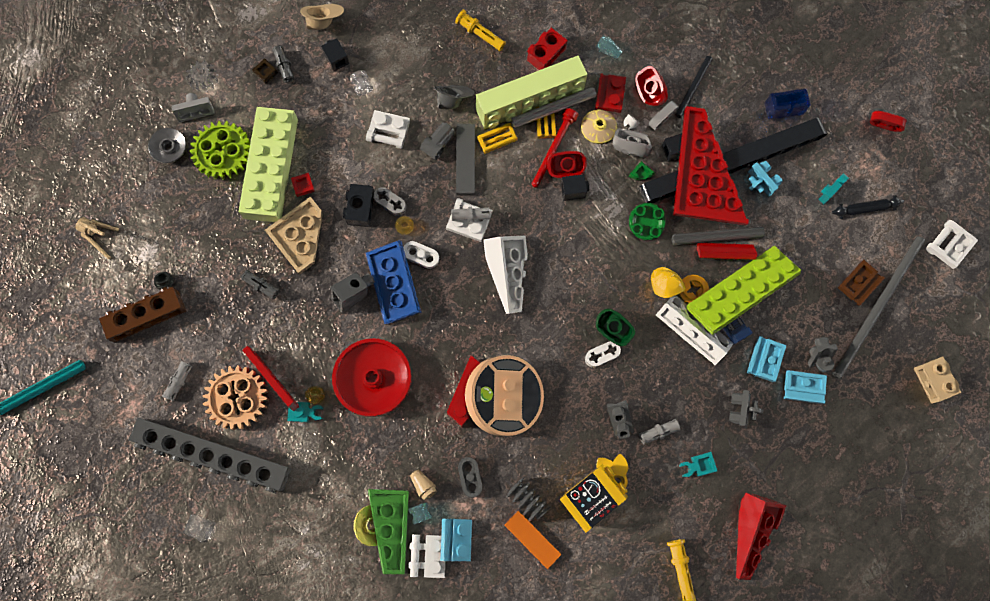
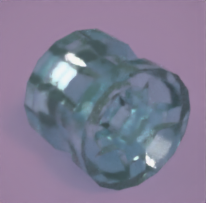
(420, 513)

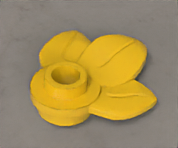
(618, 466)

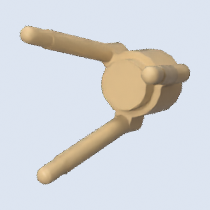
(89, 227)

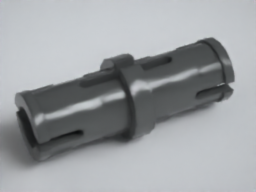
(283, 64)
(270, 290)

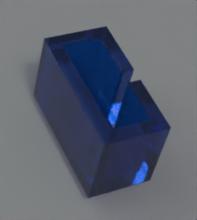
(788, 102)

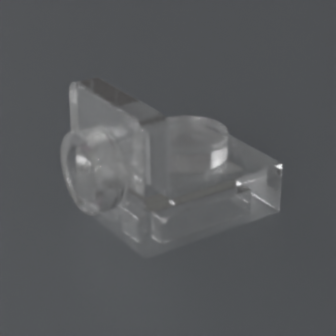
(199, 528)

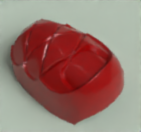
(651, 86)
(566, 164)

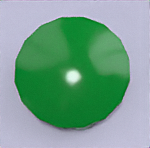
(647, 221)

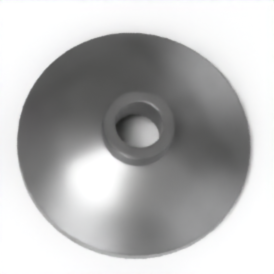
(164, 138)

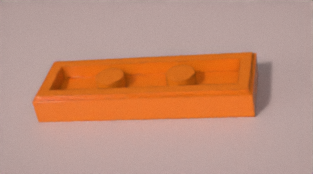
(532, 539)

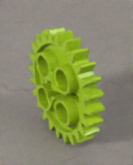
(212, 137)

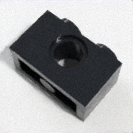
(362, 215)

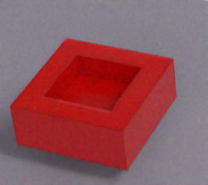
(302, 184)

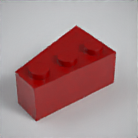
(457, 409)

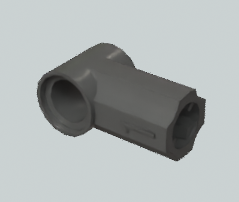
(434, 145)

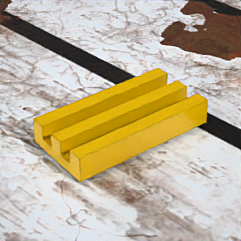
(546, 135)
(480, 138)

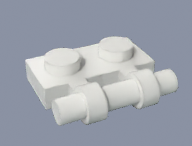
(432, 566)

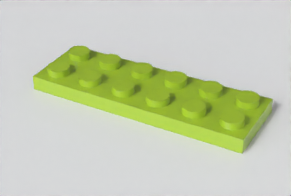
(743, 290)

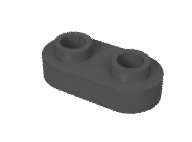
(470, 477)

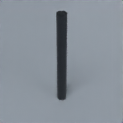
(692, 89)

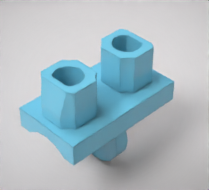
(761, 180)

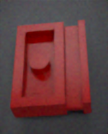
(610, 93)

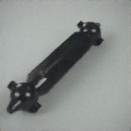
(866, 207)

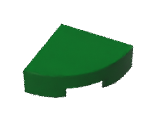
(642, 172)

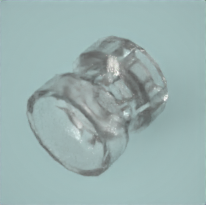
(361, 83)

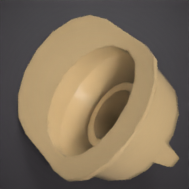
(321, 16)

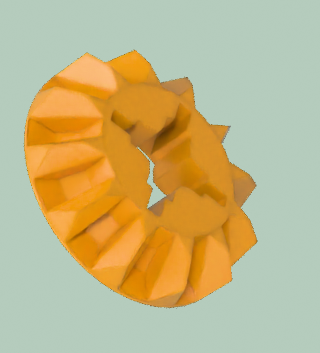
(695, 281)

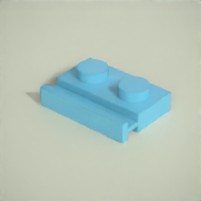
(766, 359)
(805, 387)
(456, 540)

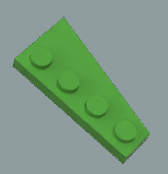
(390, 524)

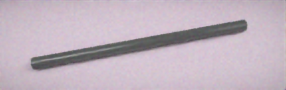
(878, 307)

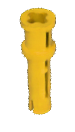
(473, 26)
(681, 562)

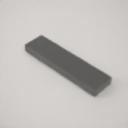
(465, 159)

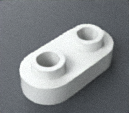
(421, 254)

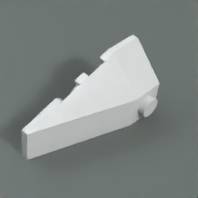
(506, 263)

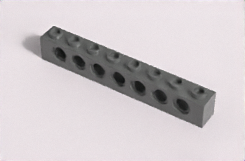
(144, 430)

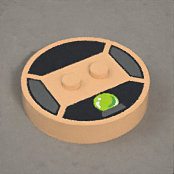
(504, 395)

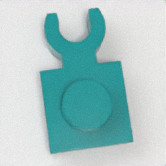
(829, 190)
(304, 412)
(701, 464)

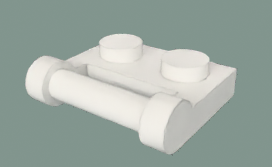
(388, 124)
(473, 230)
(957, 247)

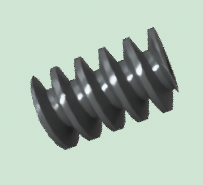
(527, 500)

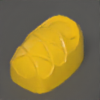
(666, 282)

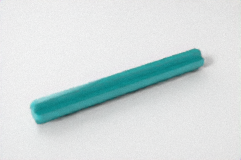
(41, 386)

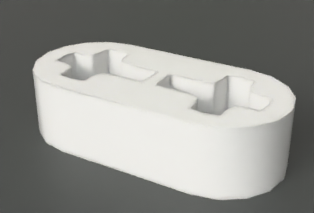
(600, 350)

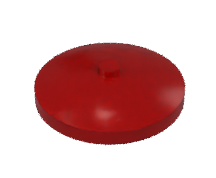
(371, 377)

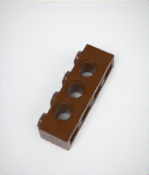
(112, 320)

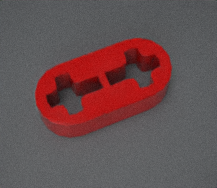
(888, 121)

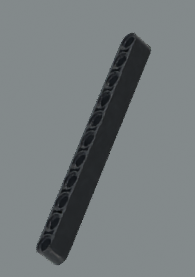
(744, 156)

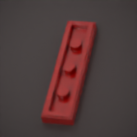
(270, 378)

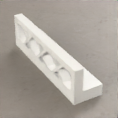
(693, 330)

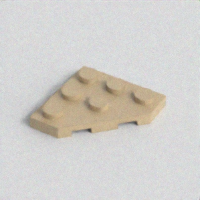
(298, 234)

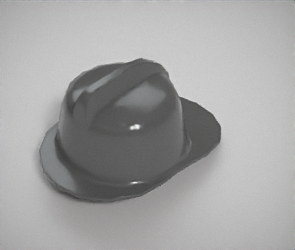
(452, 95)

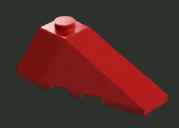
(756, 522)

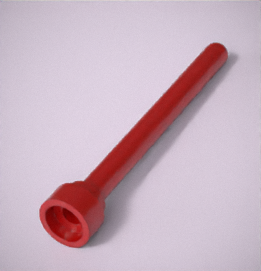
(569, 117)

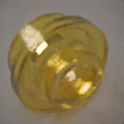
(404, 230)
(314, 395)

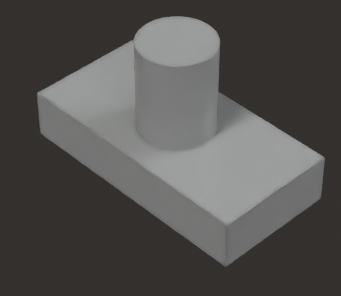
(193, 108)

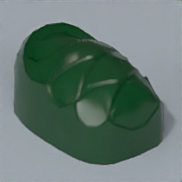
(615, 327)

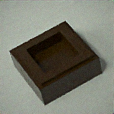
(265, 71)

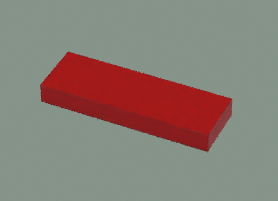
(726, 251)

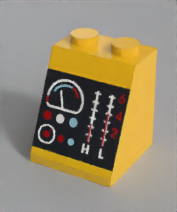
(594, 497)

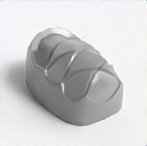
(632, 143)

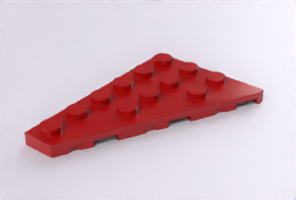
(703, 178)

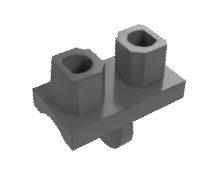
(822, 355)
(743, 400)
(620, 419)

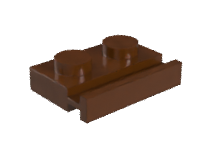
(861, 282)

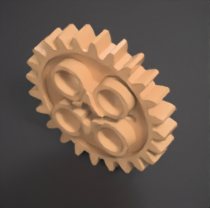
(217, 402)

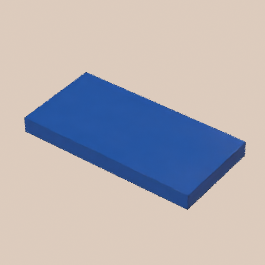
(393, 282)

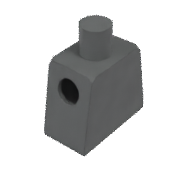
(350, 291)

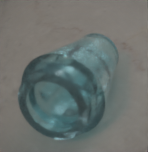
(608, 47)

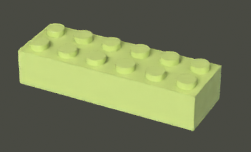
(530, 91)
(268, 164)

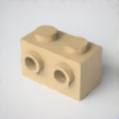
(937, 380)

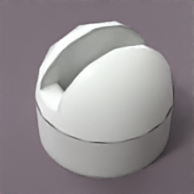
(631, 121)

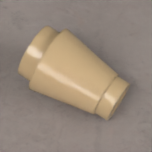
(423, 485)

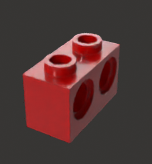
(549, 52)

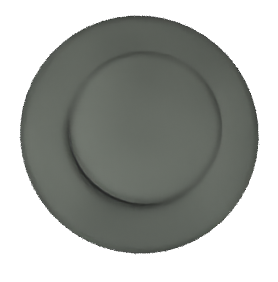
(163, 280)

